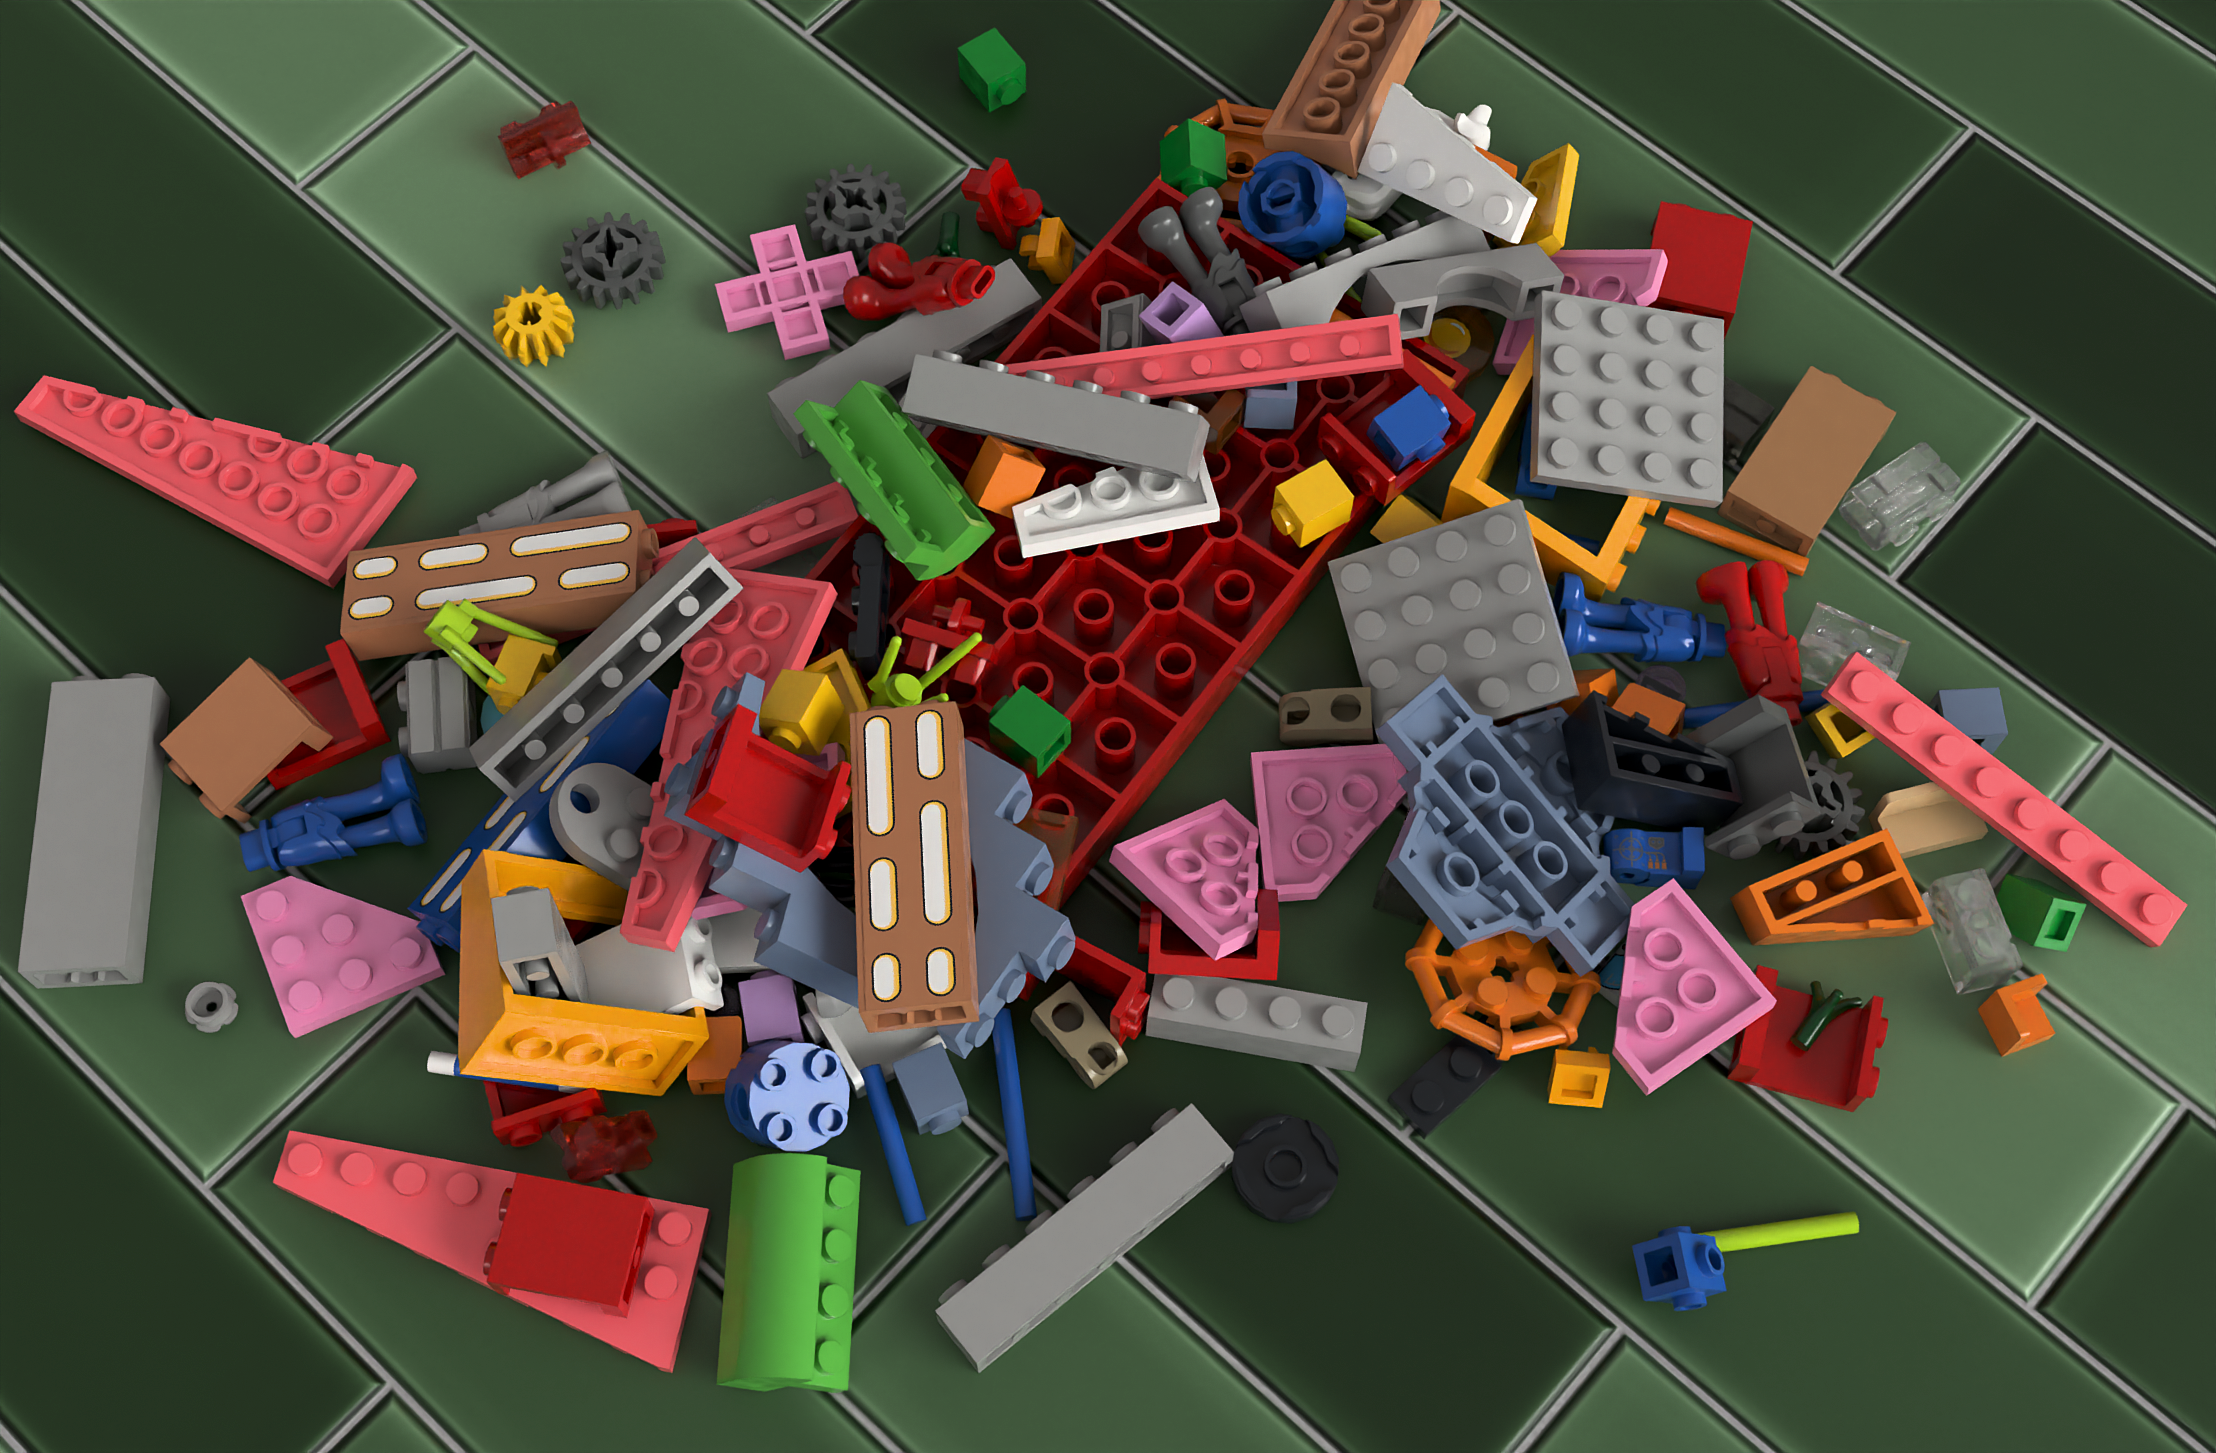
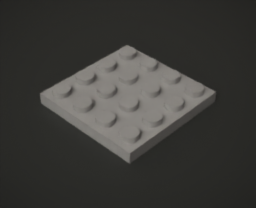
(1627, 400)
(1456, 605)

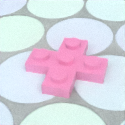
(787, 292)

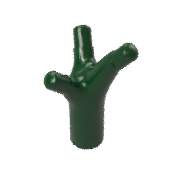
(948, 237)
(1821, 1014)

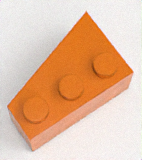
(1836, 896)

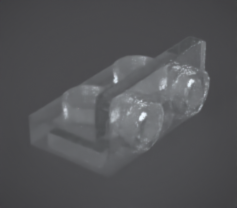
(1835, 635)

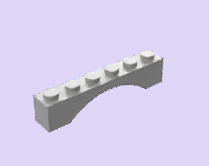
(1315, 292)

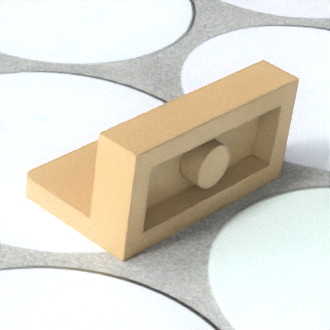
(1925, 820)

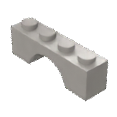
(1490, 279)

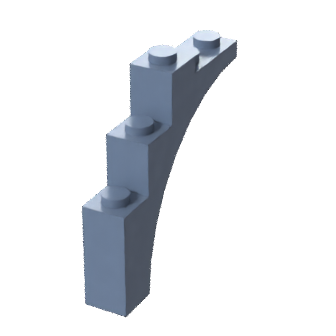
(1010, 866)
(801, 922)

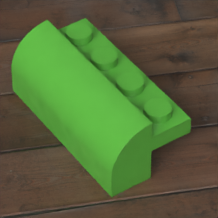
(896, 479)
(789, 1274)

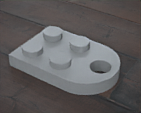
(611, 832)

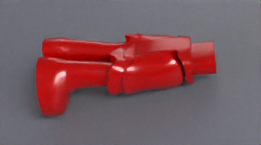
(927, 285)
(1762, 654)

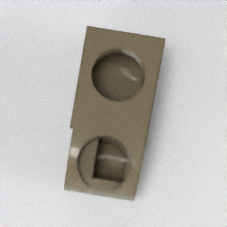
(1326, 717)
(1079, 1035)

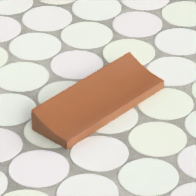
(1347, 77)

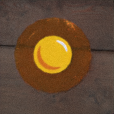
(1463, 336)

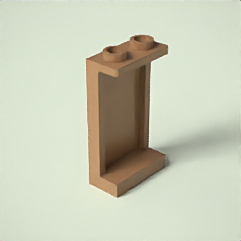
(1806, 462)

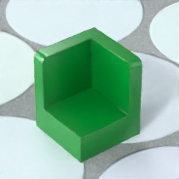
(2039, 912)

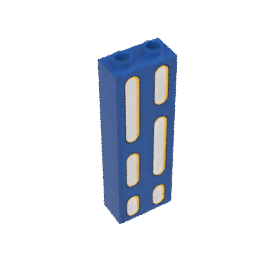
(524, 826)

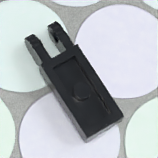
(870, 604)
(1445, 1083)

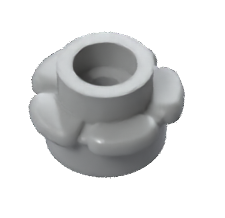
(201, 997)

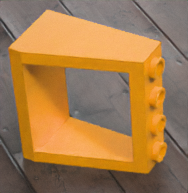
(1556, 552)
(555, 1038)

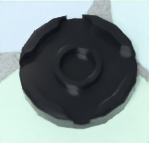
(1285, 1168)

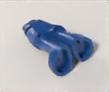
(1646, 628)
(314, 828)

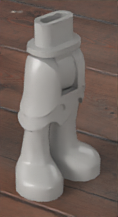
(540, 502)

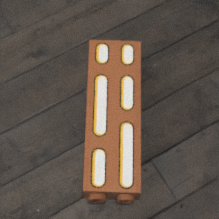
(534, 575)
(912, 868)

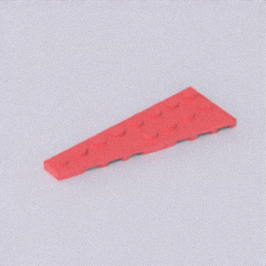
(250, 481)
(758, 632)
(452, 1216)

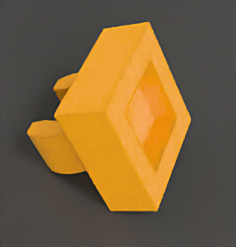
(1050, 250)
(1578, 1077)

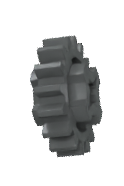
(855, 210)
(591, 258)
(1837, 812)

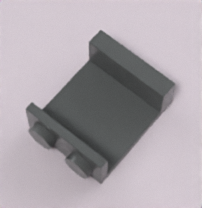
(1769, 773)

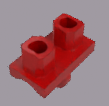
(1002, 201)
(926, 640)

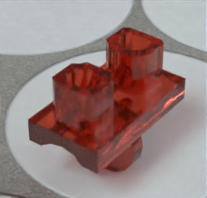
(544, 139)
(605, 1145)

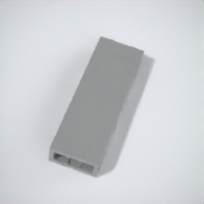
(95, 833)

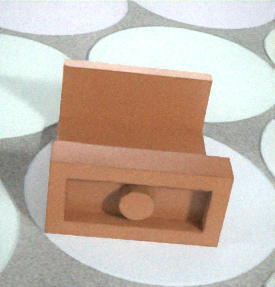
(240, 738)

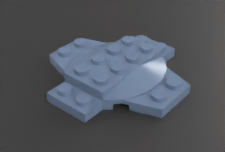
(1500, 830)

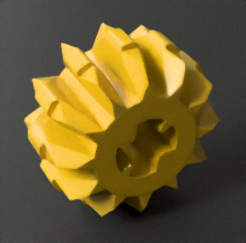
(533, 326)

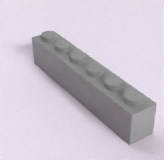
(889, 354)
(1057, 416)
(604, 669)
(1082, 1237)

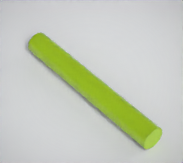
(1785, 1231)

